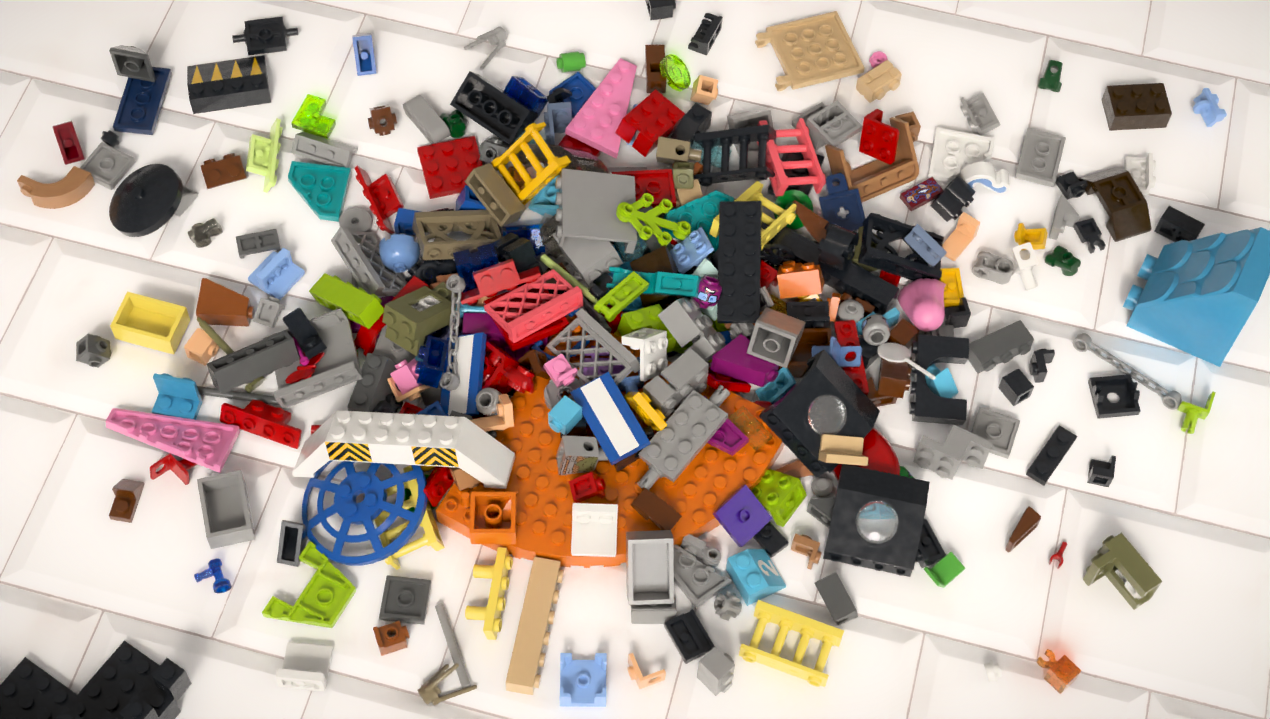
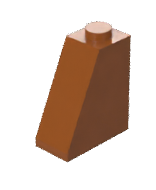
(223, 306)

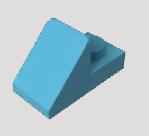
(943, 384)

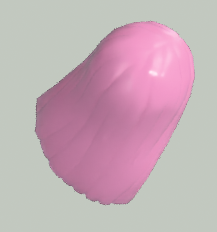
(924, 303)

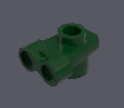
(1051, 80)
(455, 123)
(1064, 260)

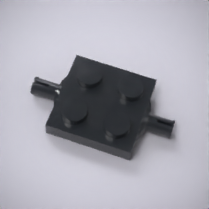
(265, 35)

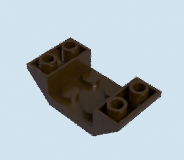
(1121, 201)

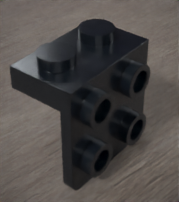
(429, 269)

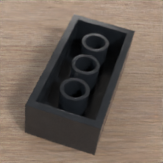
(493, 108)

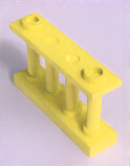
(754, 193)
(430, 538)
(806, 627)

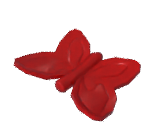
(304, 372)

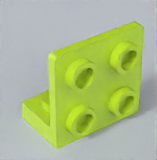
(779, 495)

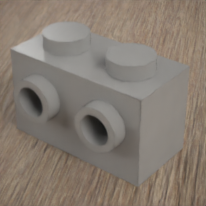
(716, 671)

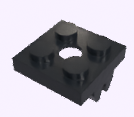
(1120, 385)

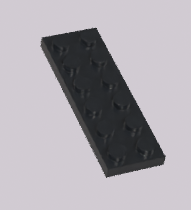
(739, 261)

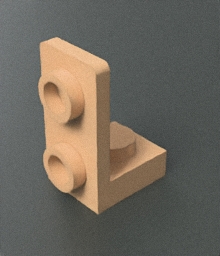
(961, 237)
(500, 421)

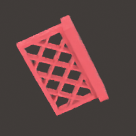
(542, 314)

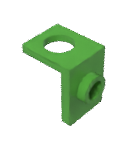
(945, 570)

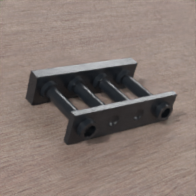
(726, 138)

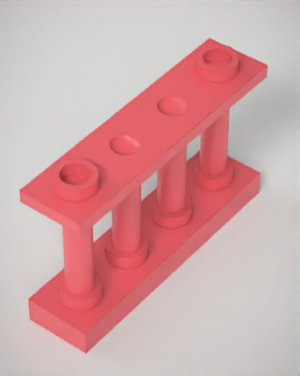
(773, 162)

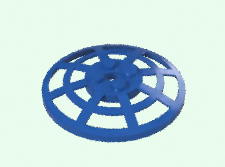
(364, 511)

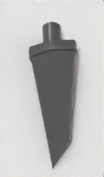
(595, 315)

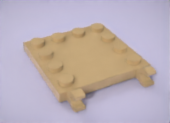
(812, 51)

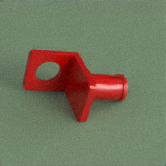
(179, 468)

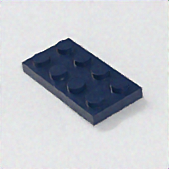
(142, 103)

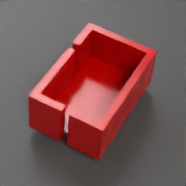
(653, 119)

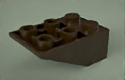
(653, 262)

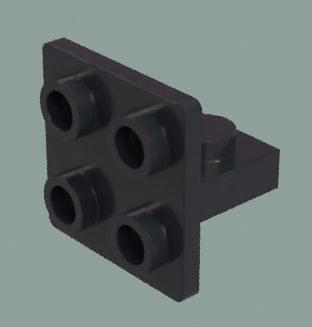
(813, 313)

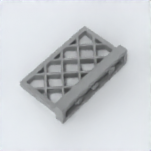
(363, 269)
(603, 338)

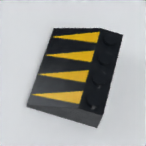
(228, 84)

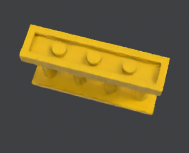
(543, 175)

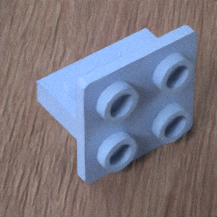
(692, 250)
(276, 274)

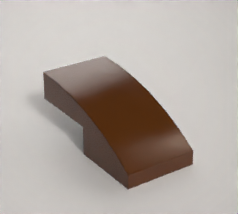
(656, 510)

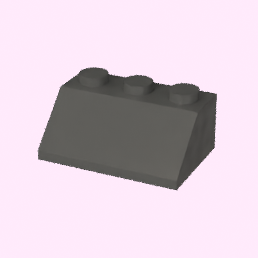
(374, 385)

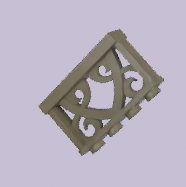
(442, 223)

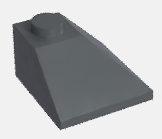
(132, 63)

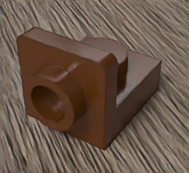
(535, 360)

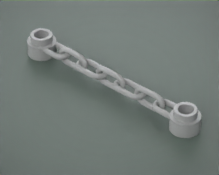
(449, 380)
(1170, 400)

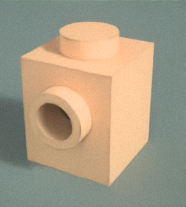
(704, 90)
(201, 347)

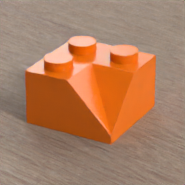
(799, 279)
(493, 518)

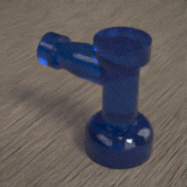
(221, 584)

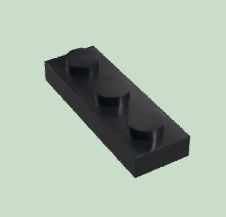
(1051, 455)

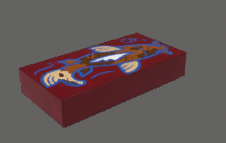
(921, 194)

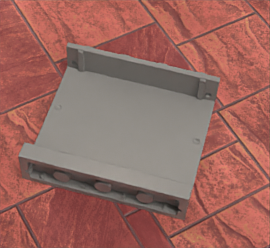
(590, 204)
(335, 368)

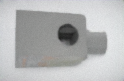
(578, 455)

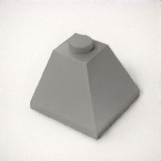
(749, 119)

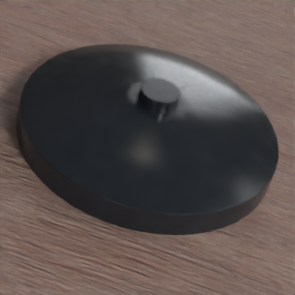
(146, 200)

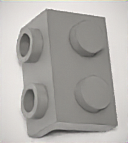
(981, 114)

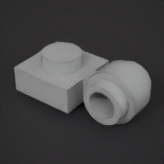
(698, 548)

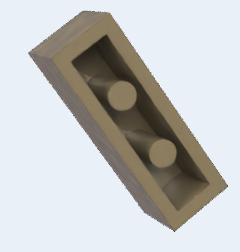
(495, 195)

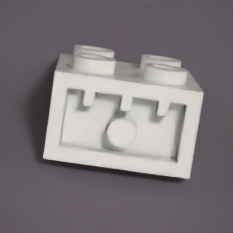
(652, 348)
(594, 529)
(305, 667)

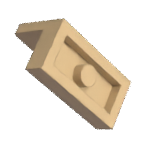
(842, 450)

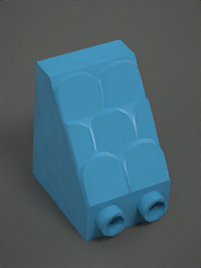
(1201, 291)

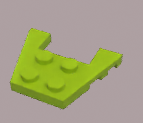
(321, 599)

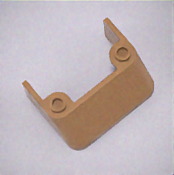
(879, 176)

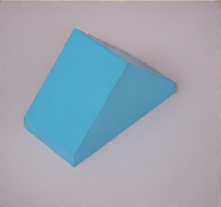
(778, 388)

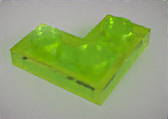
(310, 118)

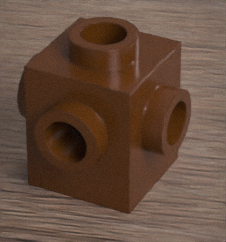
(378, 113)

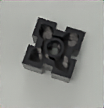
(519, 249)

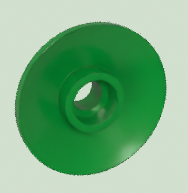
(787, 200)

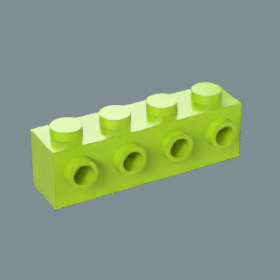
(355, 302)

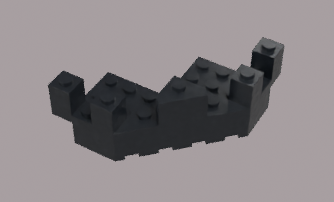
(123, 688)

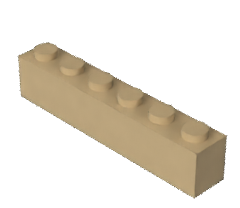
(533, 626)

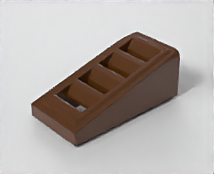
(1026, 525)

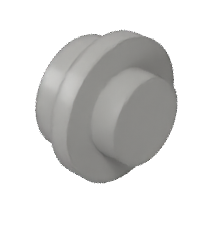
(822, 486)

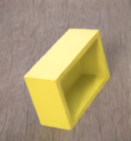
(150, 322)

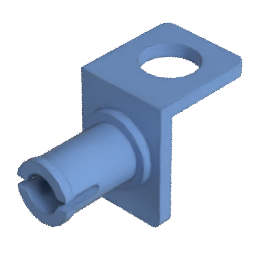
(838, 353)
(631, 383)

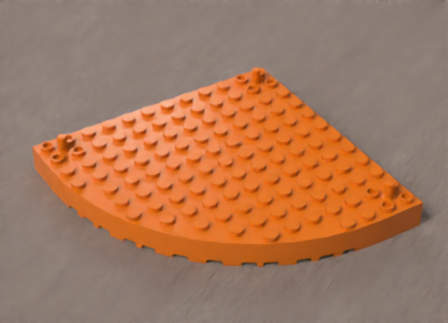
(546, 498)

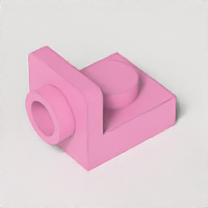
(560, 371)

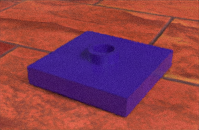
(742, 516)

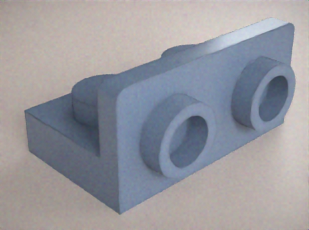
(925, 245)

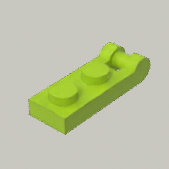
(621, 296)

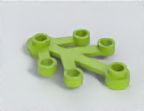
(629, 213)

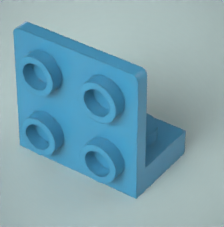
(176, 397)

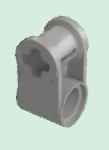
(993, 268)

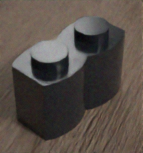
(953, 198)

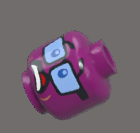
(708, 292)

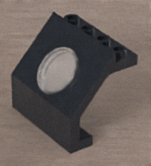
(818, 405)
(877, 520)

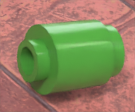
(571, 61)

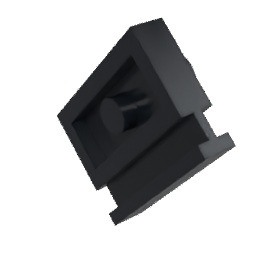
(689, 636)

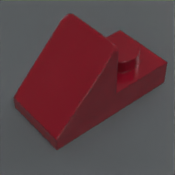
(68, 142)

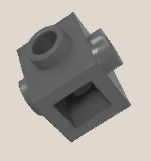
(492, 149)
(93, 350)

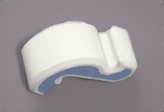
(985, 174)

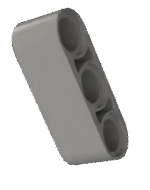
(426, 119)

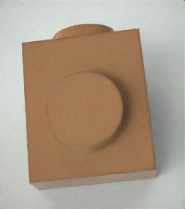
(806, 546)

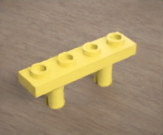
(496, 602)

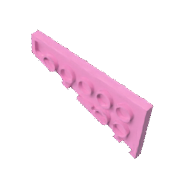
(604, 110)
(190, 439)

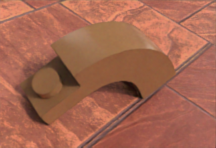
(58, 194)

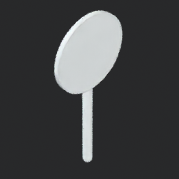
(899, 353)

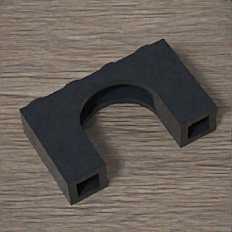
(926, 405)

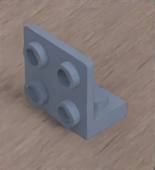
(556, 119)

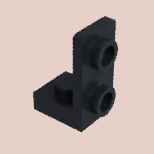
(304, 333)

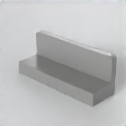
(322, 149)

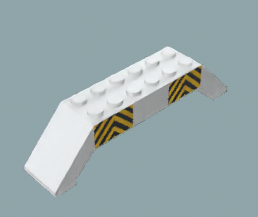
(407, 441)

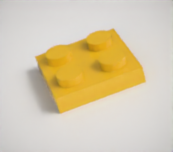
(641, 405)

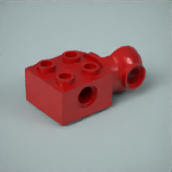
(505, 372)

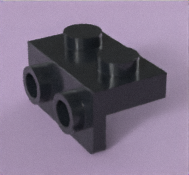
(929, 548)

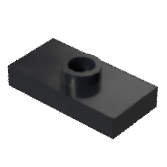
(771, 539)

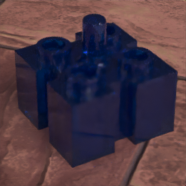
(471, 262)

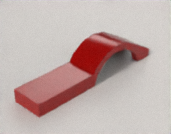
(367, 337)

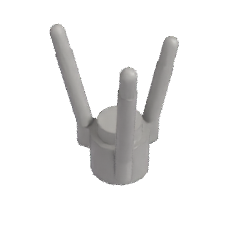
(495, 37)

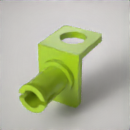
(1194, 412)

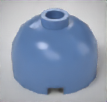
(399, 252)

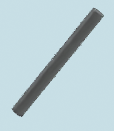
(237, 395)

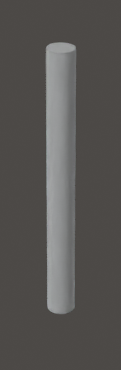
(452, 645)

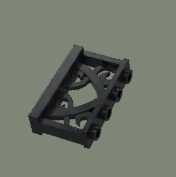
(891, 262)

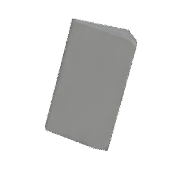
(653, 613)

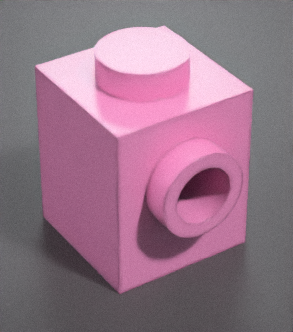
(405, 376)

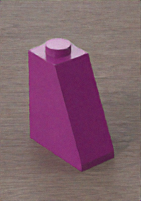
(736, 363)

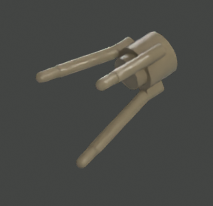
(429, 691)

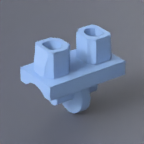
(1207, 106)

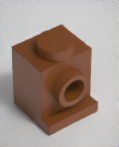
(391, 644)

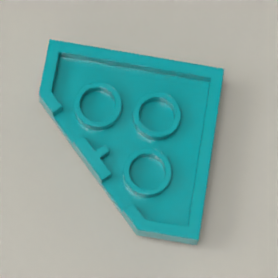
(321, 187)
(699, 214)

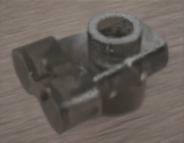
(202, 232)

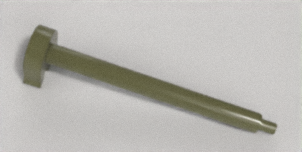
(225, 347)

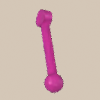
(304, 360)

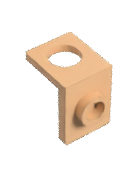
(411, 395)
(635, 674)

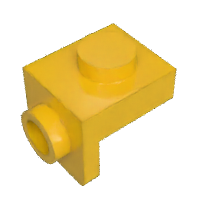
(1036, 237)

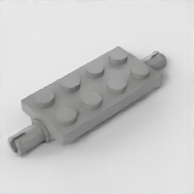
(683, 436)

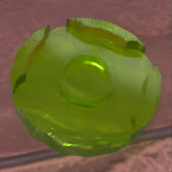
(676, 72)

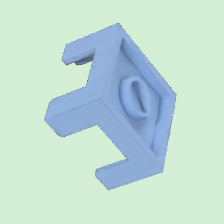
(583, 681)

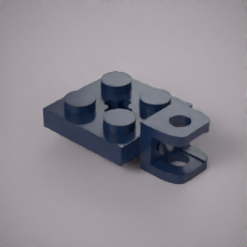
(841, 197)

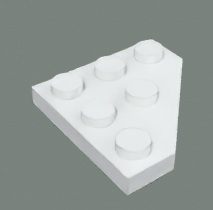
(955, 151)

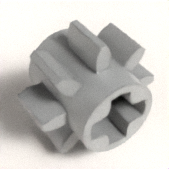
(741, 328)
(727, 605)

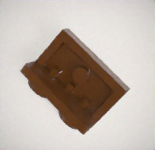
(223, 171)

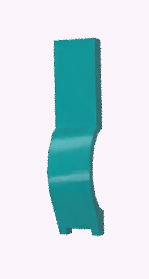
(661, 282)

